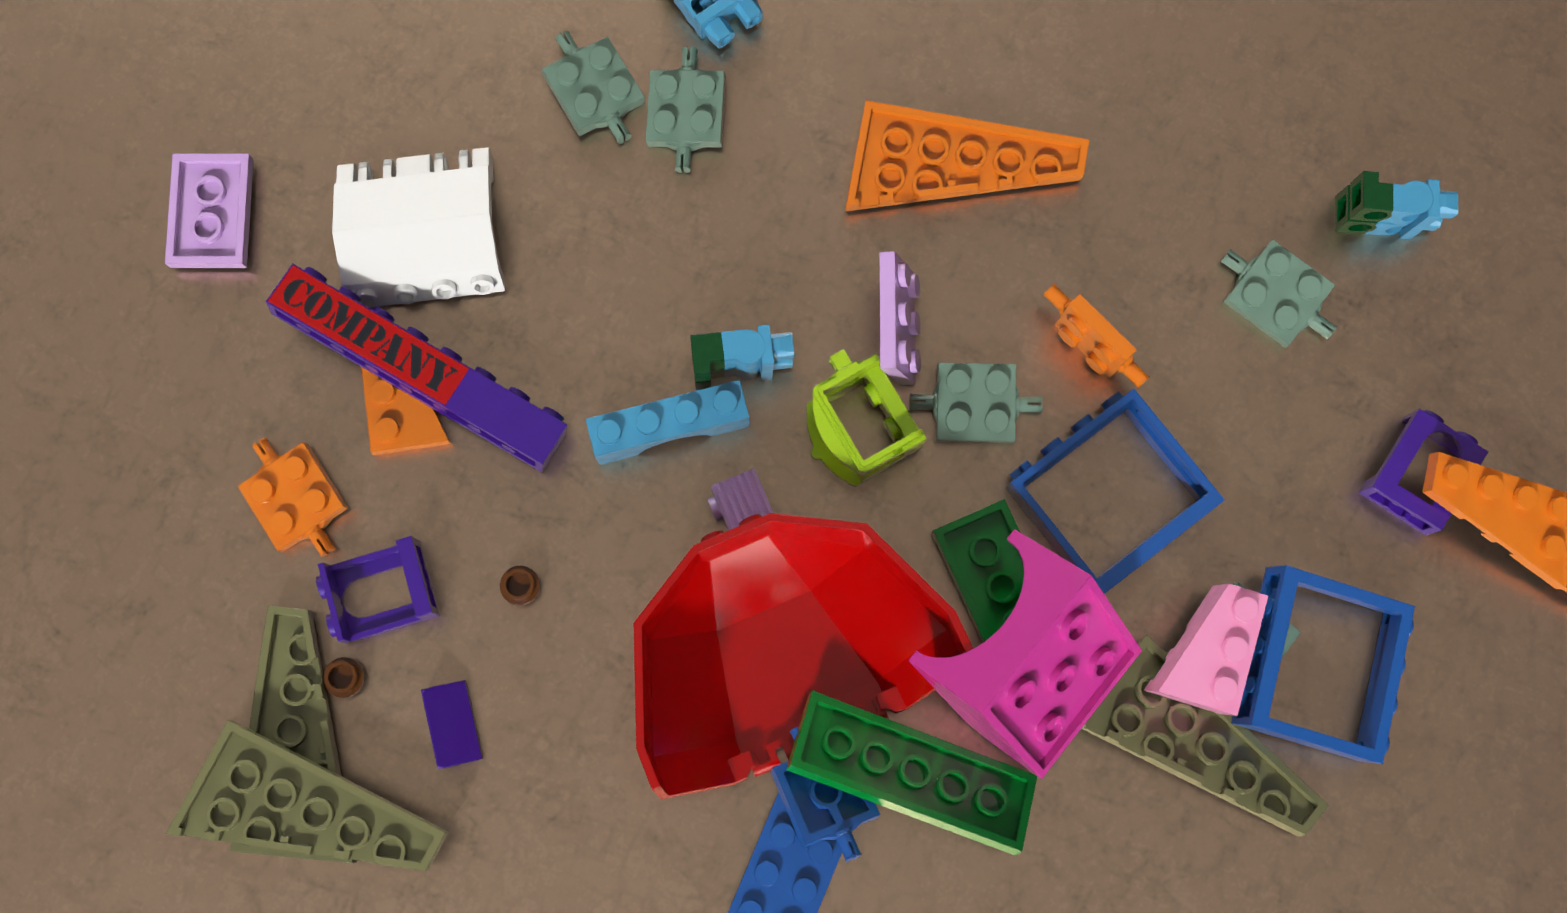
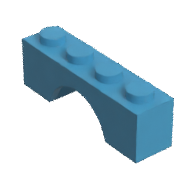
(695, 413)

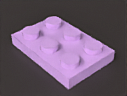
(209, 211)
(898, 319)

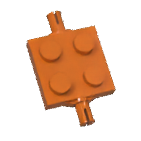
(1089, 331)
(293, 497)

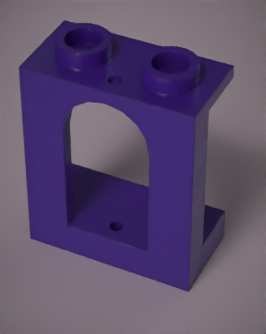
(1384, 487)
(337, 578)

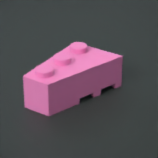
(1214, 652)

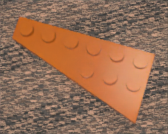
(933, 156)
(1507, 510)

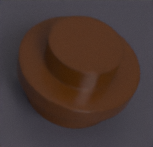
(520, 585)
(343, 677)

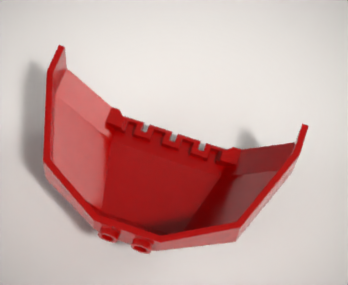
(760, 625)

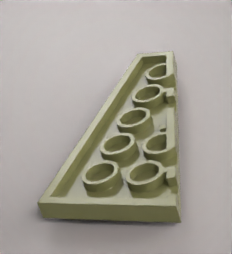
(292, 700)
(1202, 748)
(282, 801)

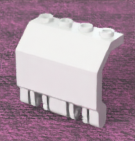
(416, 229)

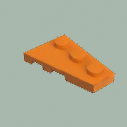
(397, 419)

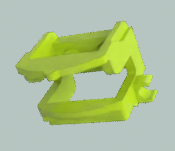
(829, 436)

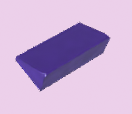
(451, 724)

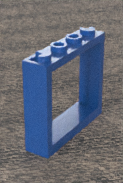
(1166, 447)
(1387, 667)

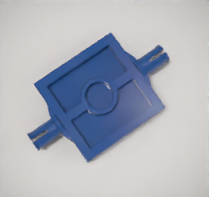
(821, 810)

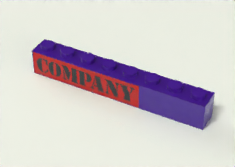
(417, 367)

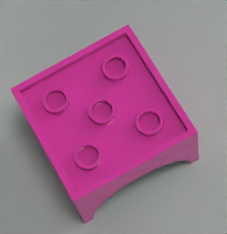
(1043, 667)

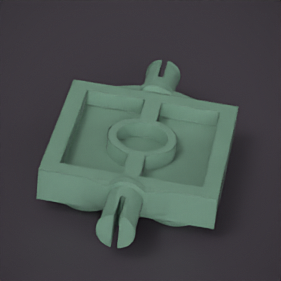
(593, 86)
(686, 109)
(1279, 293)
(975, 403)

